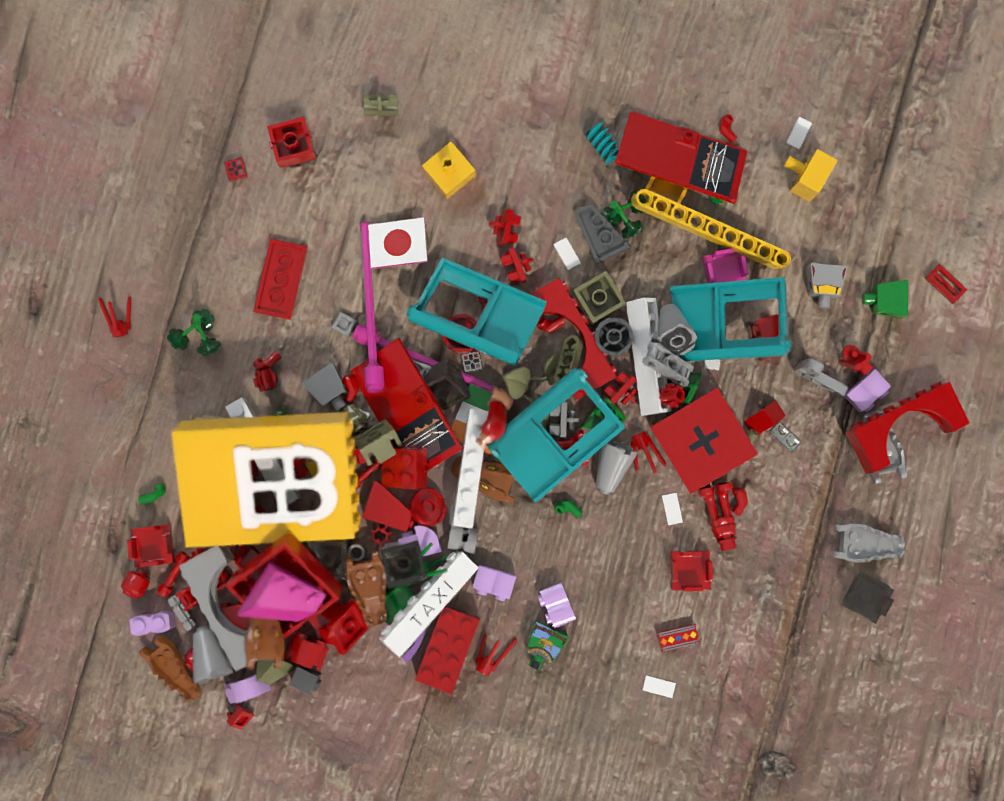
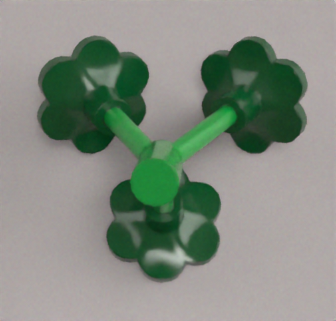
(615, 216)
(202, 322)

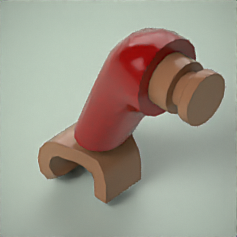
(496, 419)

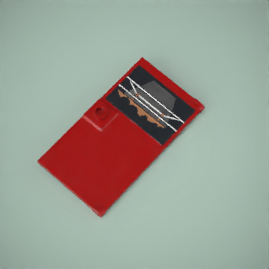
(681, 157)
(409, 405)

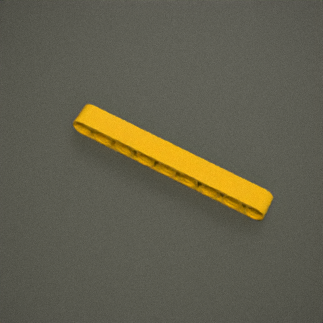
(720, 229)

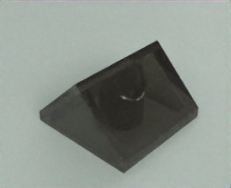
(331, 555)
(403, 565)

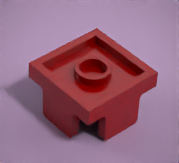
(151, 546)
(691, 570)
(344, 627)

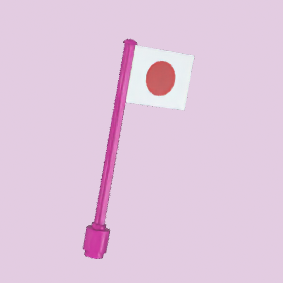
(382, 247)

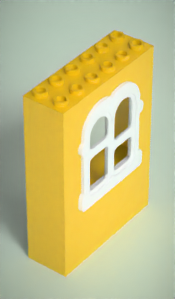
(218, 486)

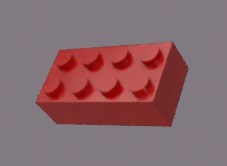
(447, 649)

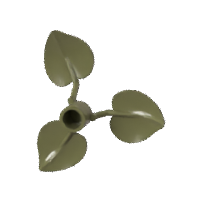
(518, 382)

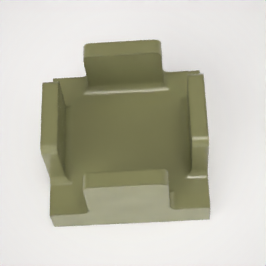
(378, 442)

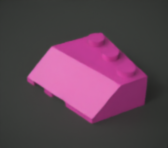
(282, 596)

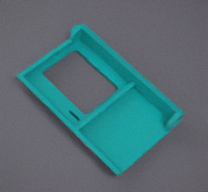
(705, 311)

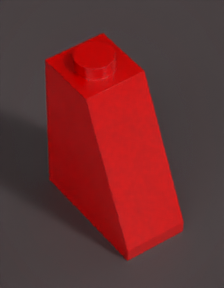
(387, 509)

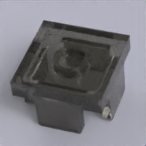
(868, 597)

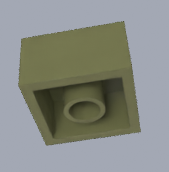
(598, 298)

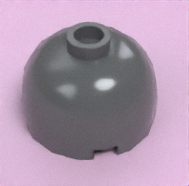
(614, 336)

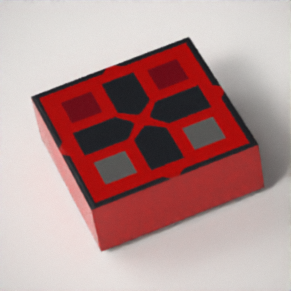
(235, 169)

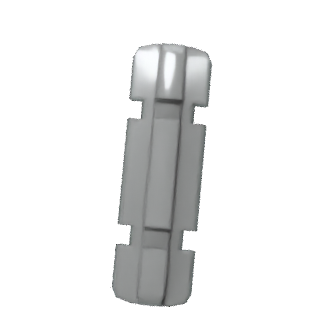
(182, 616)

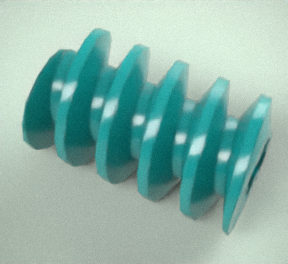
(603, 143)

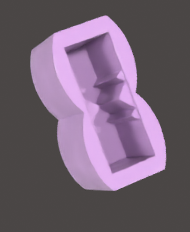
(867, 391)
(494, 582)
(557, 605)
(154, 623)

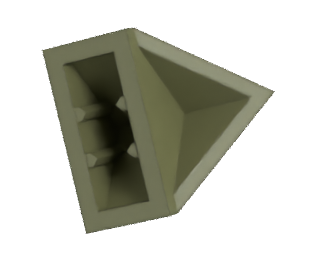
(268, 674)

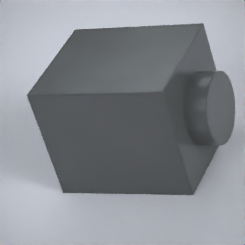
(306, 679)

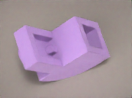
(424, 536)
(245, 689)

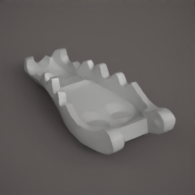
(895, 455)
(865, 544)

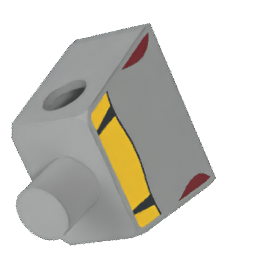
(825, 282)

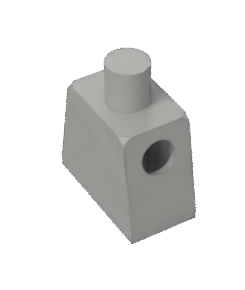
(327, 387)

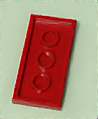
(280, 279)

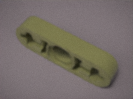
(566, 353)

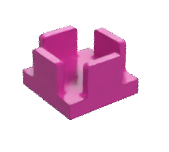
(725, 266)

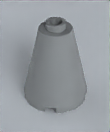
(675, 331)
(612, 465)
(208, 657)

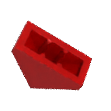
(765, 418)

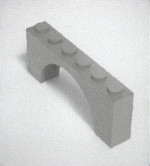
(202, 576)

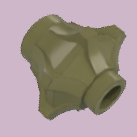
(359, 418)

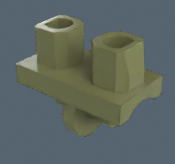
(380, 105)

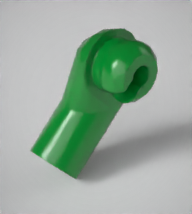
(153, 496)
(567, 506)

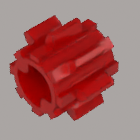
(265, 380)
(671, 395)
(378, 540)

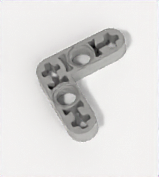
(812, 371)

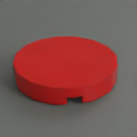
(427, 507)

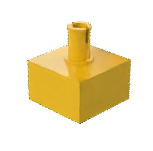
(449, 170)
(811, 174)

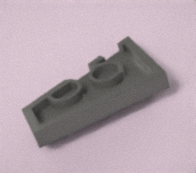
(600, 234)

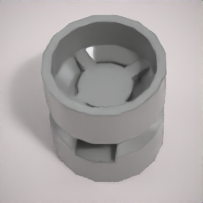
(456, 536)

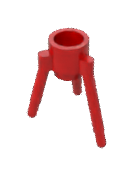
(117, 327)
(641, 442)
(486, 664)

